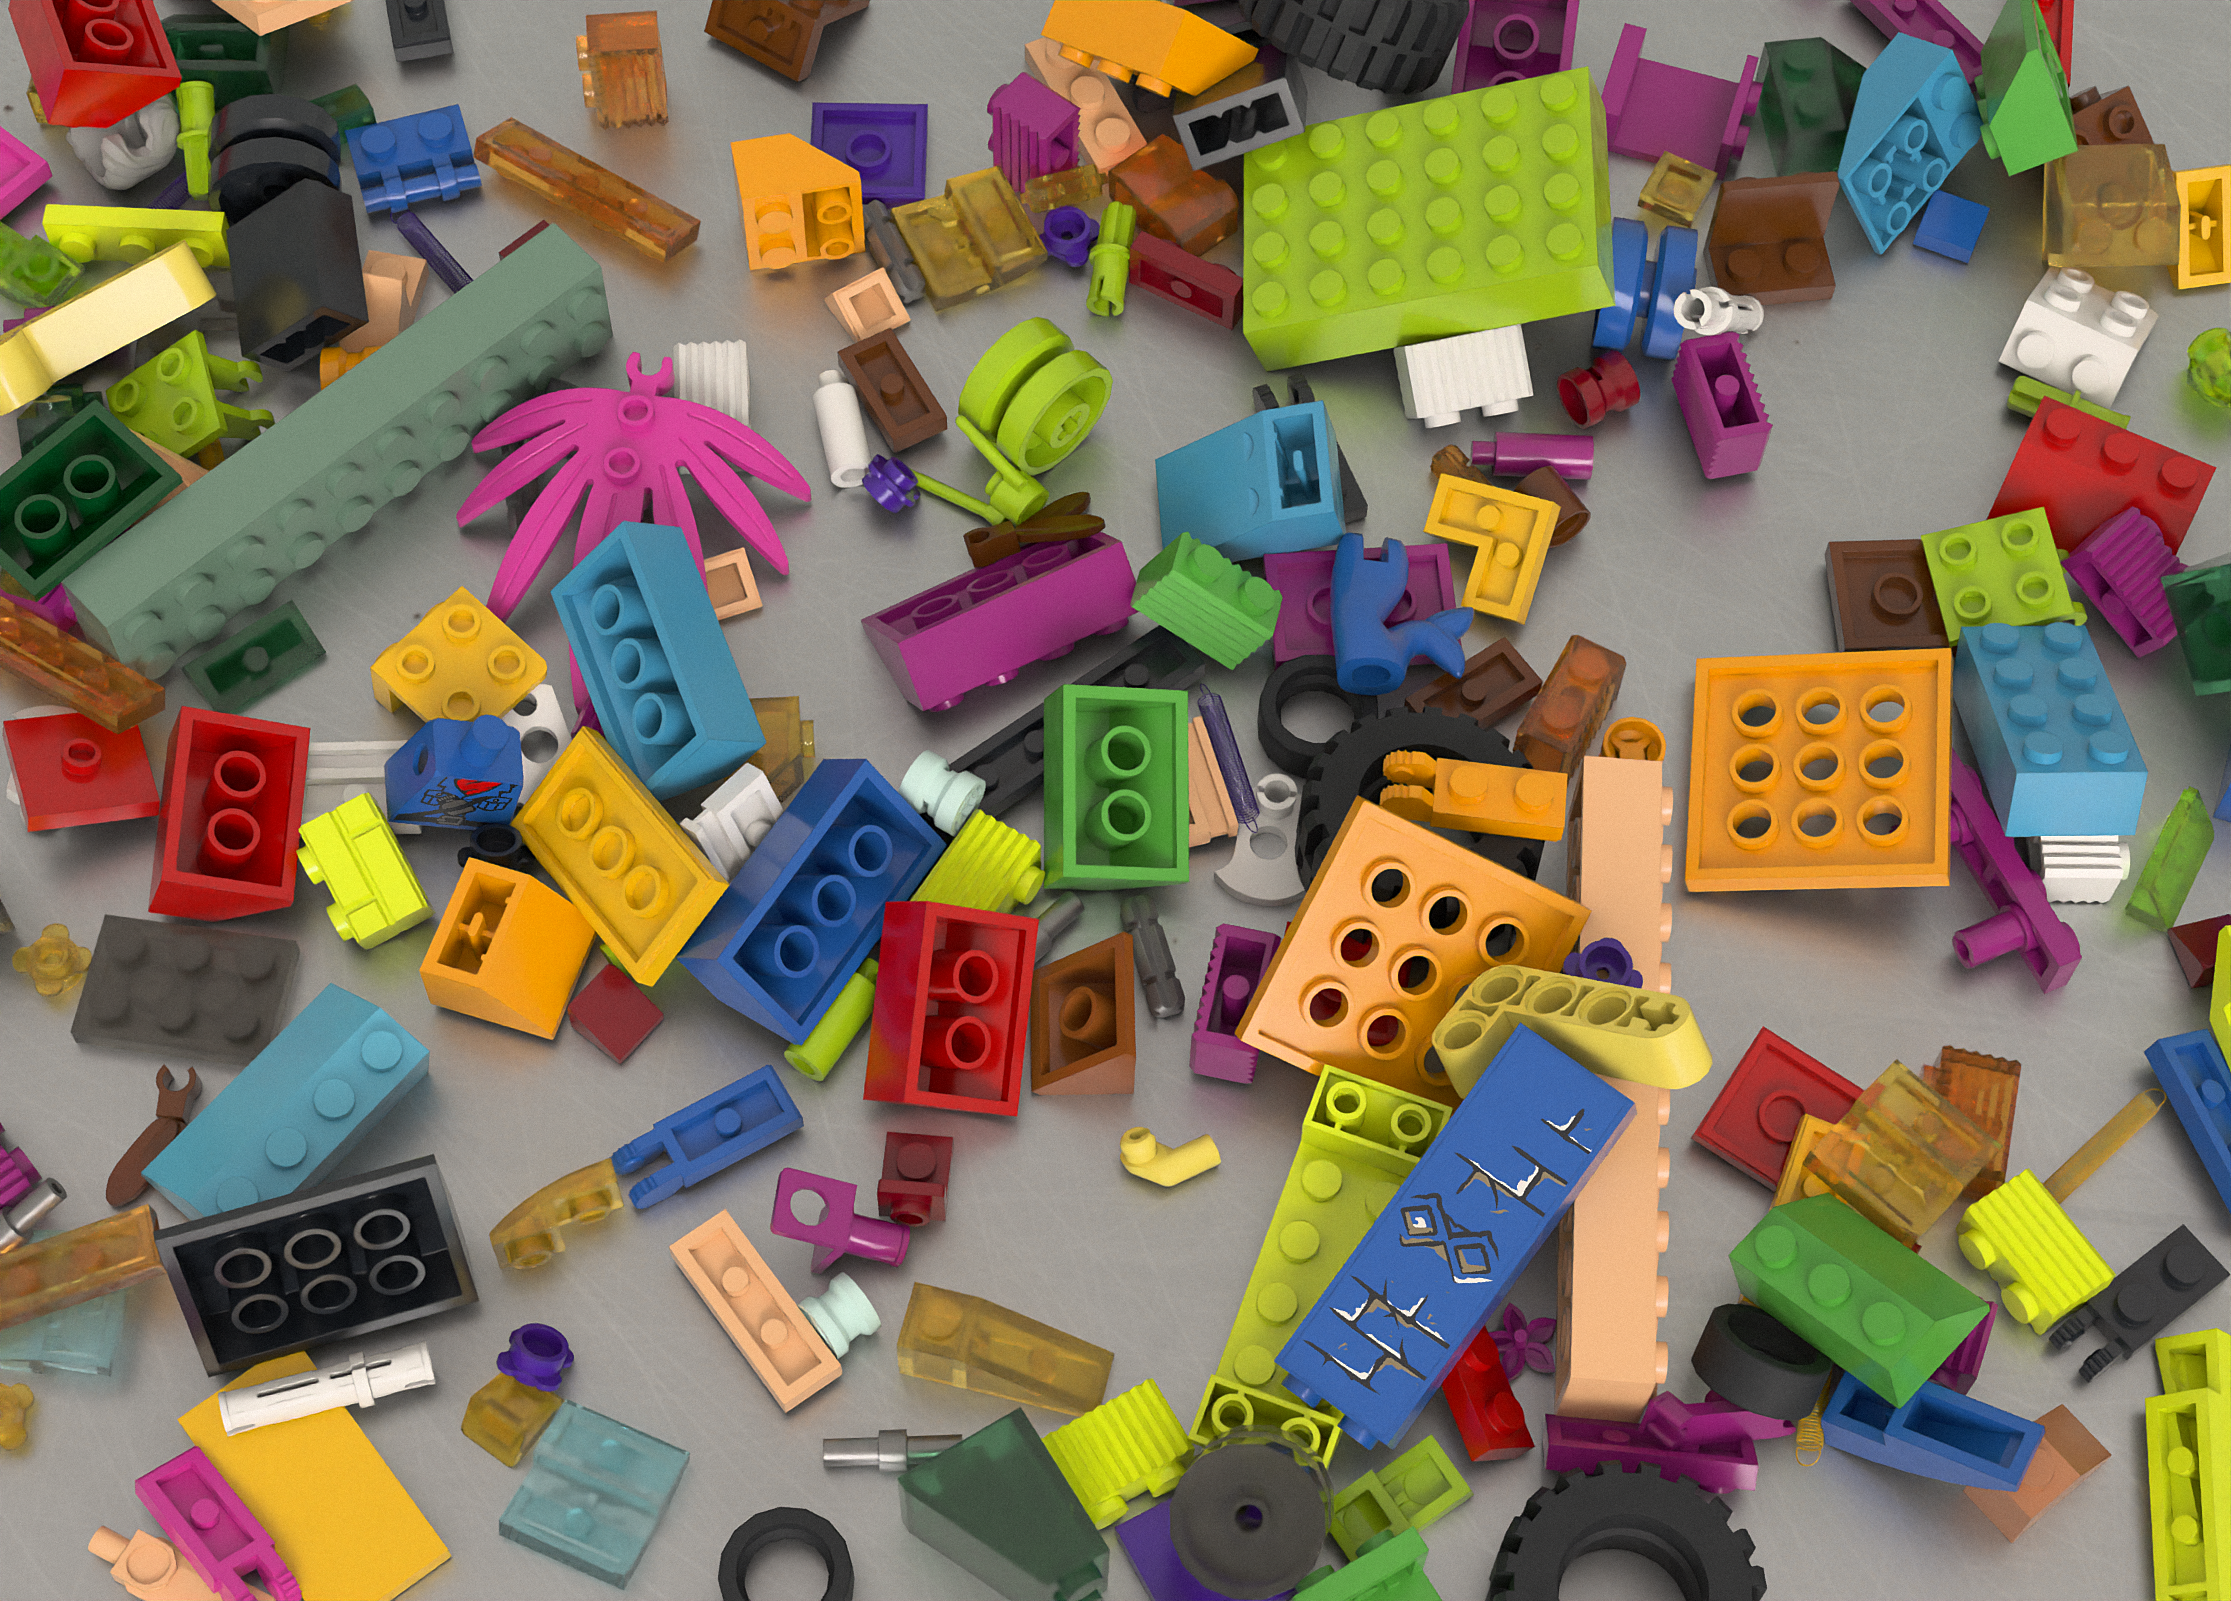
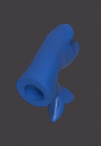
(1361, 599)

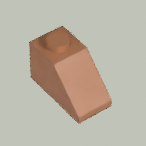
(2060, 1464)

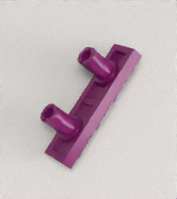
(2014, 892)

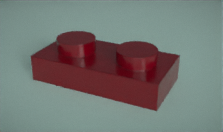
(1186, 280)

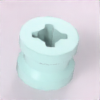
(840, 1314)

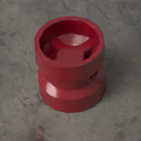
(1601, 388)

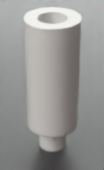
(841, 430)

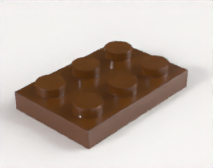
(1883, 596)

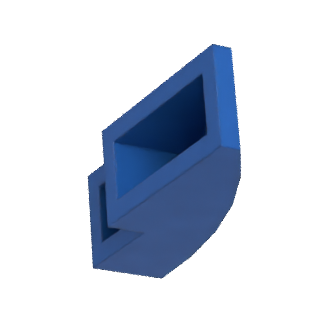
(1933, 1435)

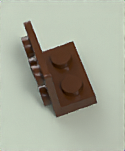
(777, 31)
(1771, 238)

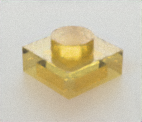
(1677, 189)

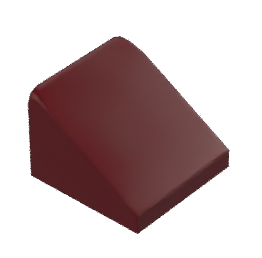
(2197, 948)
(613, 1013)

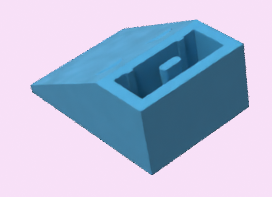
(1905, 134)
(1256, 485)

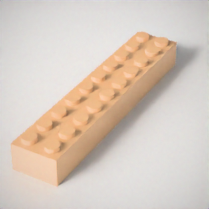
(1612, 1229)

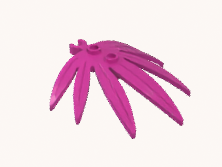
(630, 456)

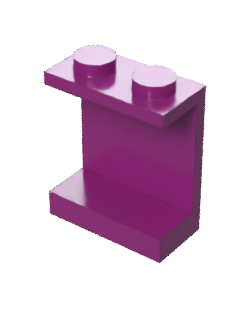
(1675, 109)

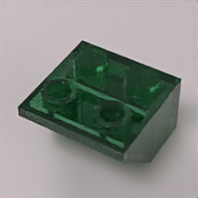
(226, 55)

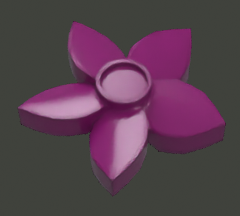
(1524, 1343)

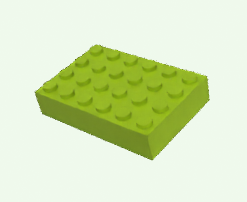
(1428, 221)

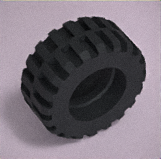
(1364, 41)
(1355, 767)
(1629, 1514)

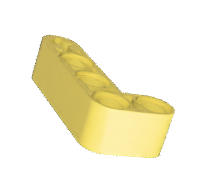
(99, 322)
(1596, 1023)

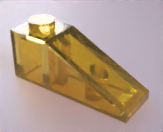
(999, 1352)

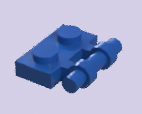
(409, 149)

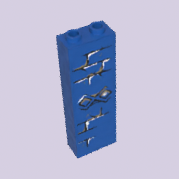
(1454, 1239)

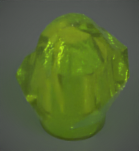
(2211, 366)

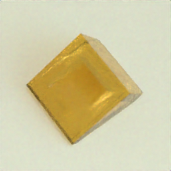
(509, 1417)

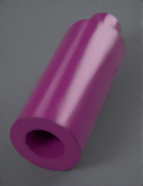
(1525, 452)

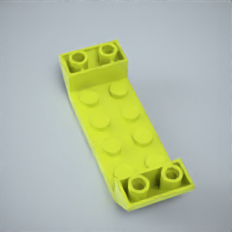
(1349, 1165)

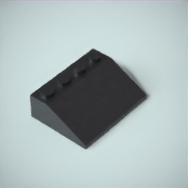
(319, 1265)

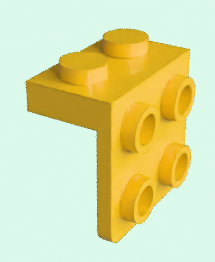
(457, 664)

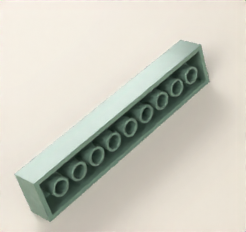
(341, 456)

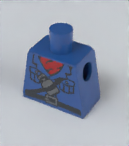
(456, 774)

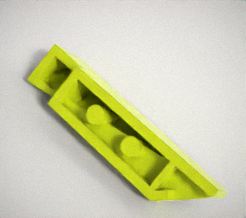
(2191, 1467)

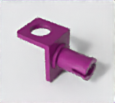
(838, 1226)

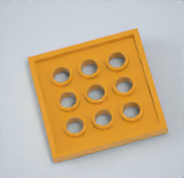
(1849, 854)
(1400, 928)

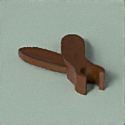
(1054, 522)
(173, 1117)

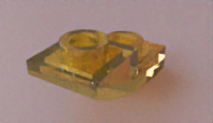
(532, 1229)

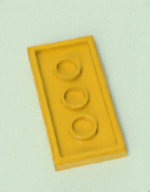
(619, 856)
(321, 1496)

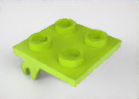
(176, 401)
(2000, 574)

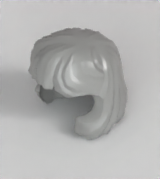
(130, 148)

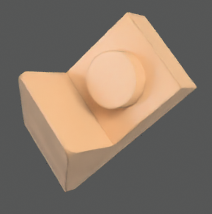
(392, 298)

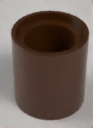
(1550, 486)

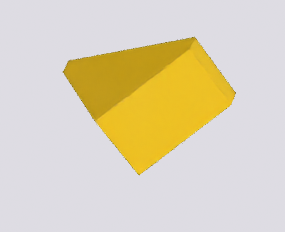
(2203, 227)

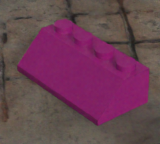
(1002, 618)

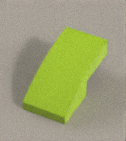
(1404, 1494)

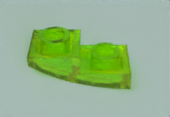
(34, 270)

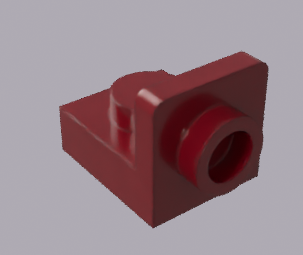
(915, 1178)

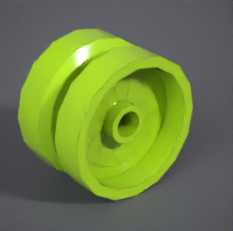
(1035, 395)

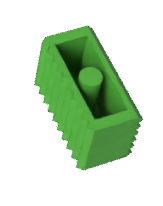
(1207, 600)

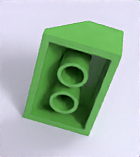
(2024, 91)
(1115, 788)
(1855, 1294)

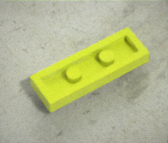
(135, 233)

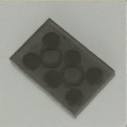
(185, 990)

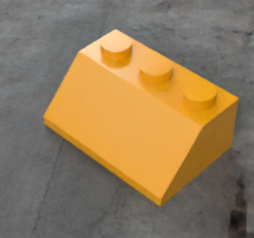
(1148, 40)

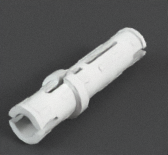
(1717, 311)
(327, 1388)

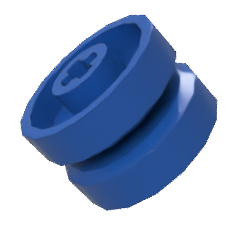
(1647, 288)

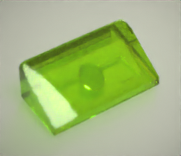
(2173, 863)

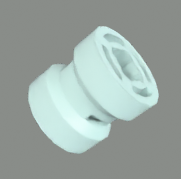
(941, 792)

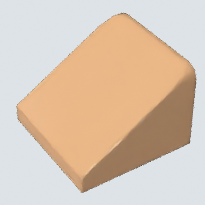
(868, 306)
(731, 584)

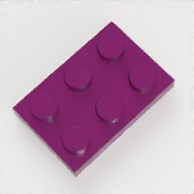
(1305, 585)

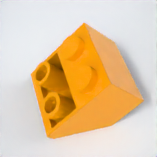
(795, 202)
(507, 950)

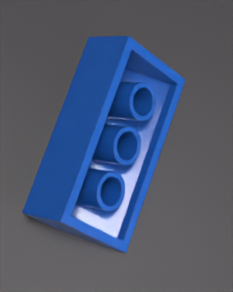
(812, 898)

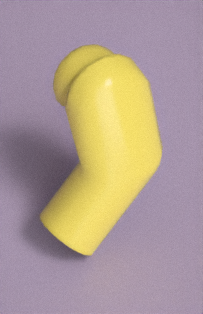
(1163, 1164)

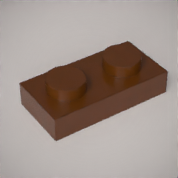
(892, 390)
(1489, 689)

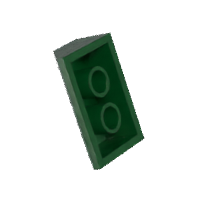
(74, 499)

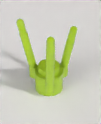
(1011, 492)

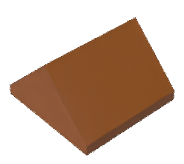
(1085, 1021)

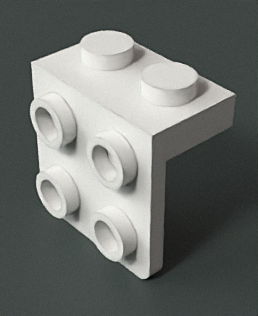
(2079, 335)

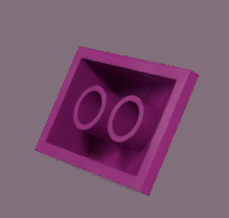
(1514, 41)

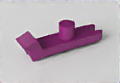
(1707, 1422)

